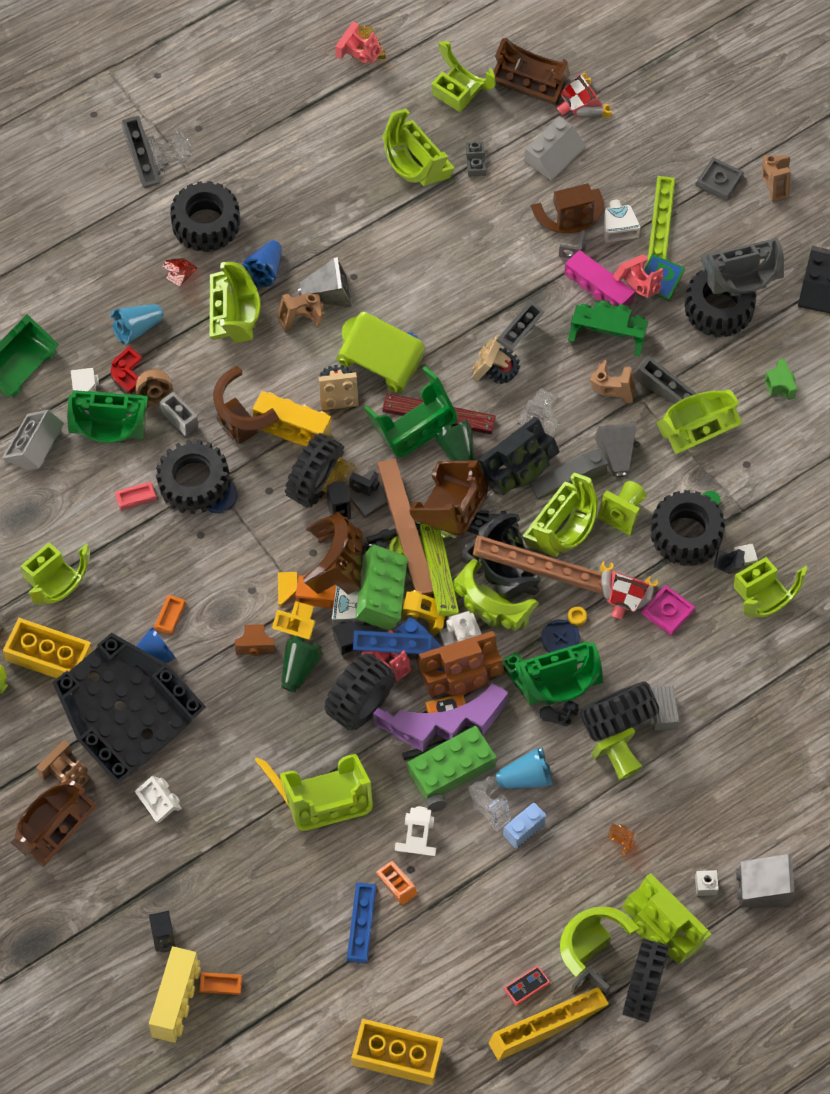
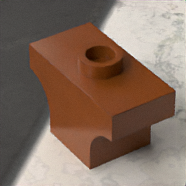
(254, 641)

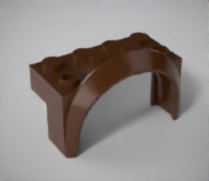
(532, 73)
(343, 560)

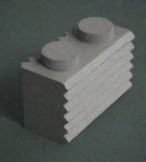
(179, 414)
(668, 714)

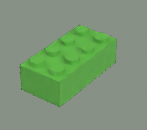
(381, 587)
(451, 763)

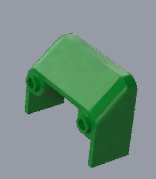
(418, 424)

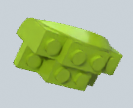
(235, 311)
(699, 419)
(488, 604)
(664, 918)

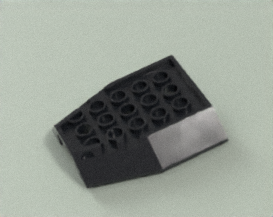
(153, 701)

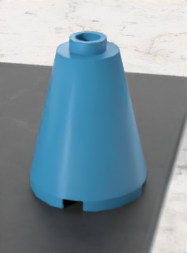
(135, 321)

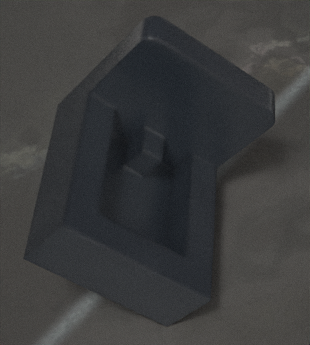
(363, 485)
(729, 562)

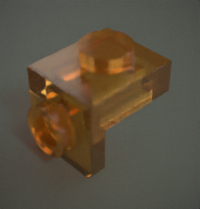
(622, 835)

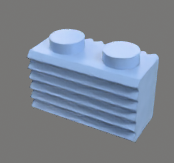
(524, 825)

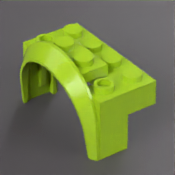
(408, 134)
(566, 500)

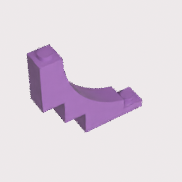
(421, 728)

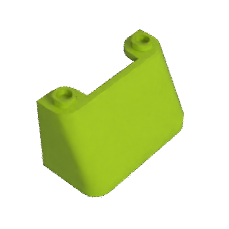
(382, 350)
(328, 796)

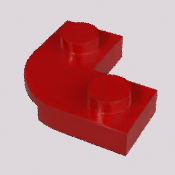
(122, 367)

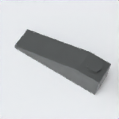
(140, 151)
(520, 326)
(661, 381)
(589, 464)

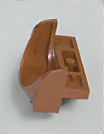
(462, 665)

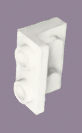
(158, 798)

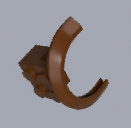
(576, 209)
(233, 415)

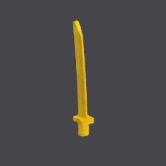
(272, 776)

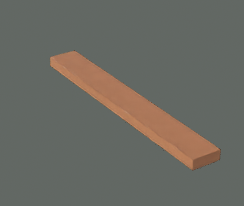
(405, 526)
(538, 564)

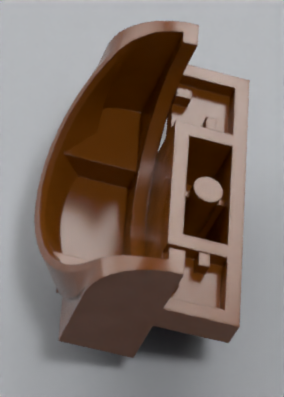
(51, 821)

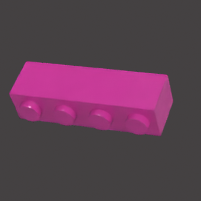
(598, 280)

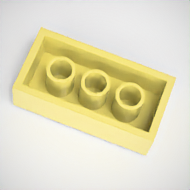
(174, 995)

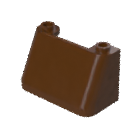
(455, 497)

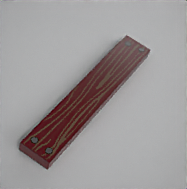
(402, 405)

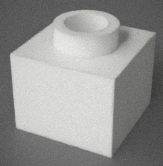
(704, 888)

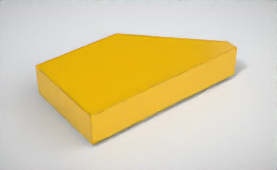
(286, 586)

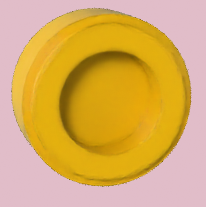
(577, 616)

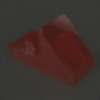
(179, 270)

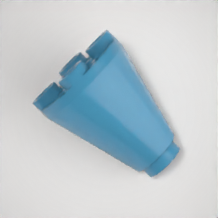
(526, 772)

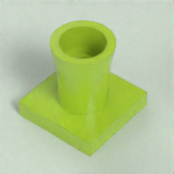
(623, 509)
(619, 754)

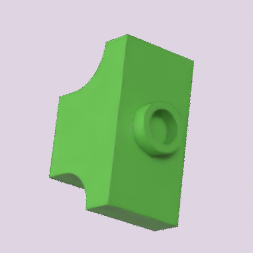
(781, 380)

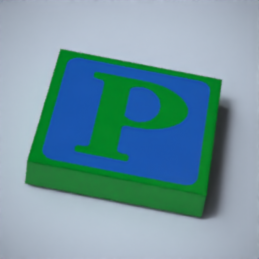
(671, 272)

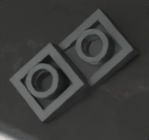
(475, 158)

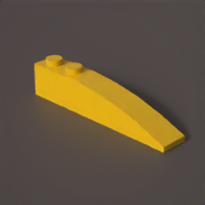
(546, 1023)

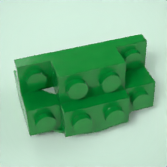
(610, 320)
(107, 416)
(558, 674)

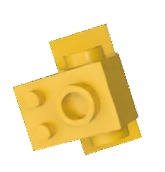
(412, 607)
(297, 622)

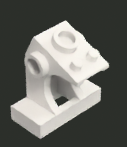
(459, 628)
(417, 845)

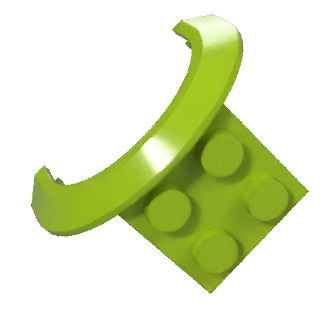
(458, 85)
(51, 575)
(763, 591)
(586, 936)

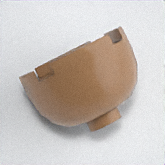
(155, 385)

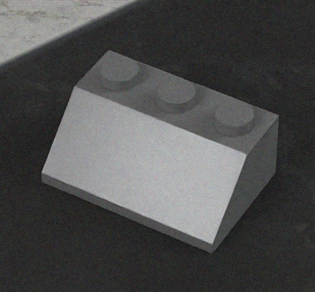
(554, 148)
(33, 440)

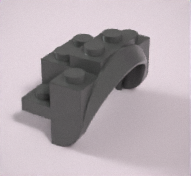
(740, 269)

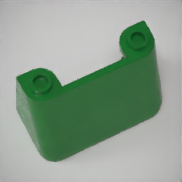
(22, 353)

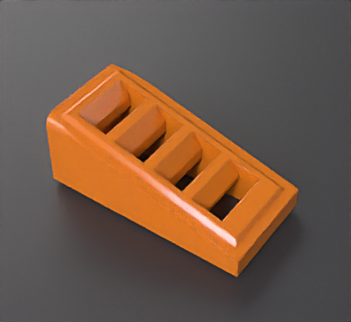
(403, 893)

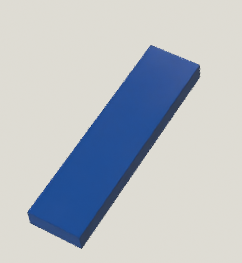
(391, 642)
(361, 923)

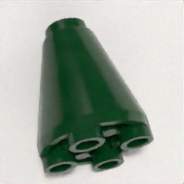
(457, 441)
(299, 662)

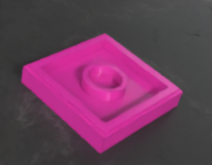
(668, 610)

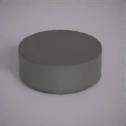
(436, 803)

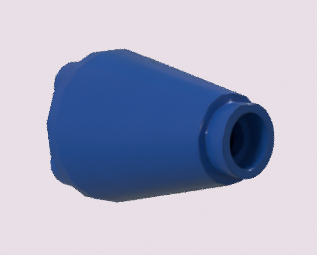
(264, 264)

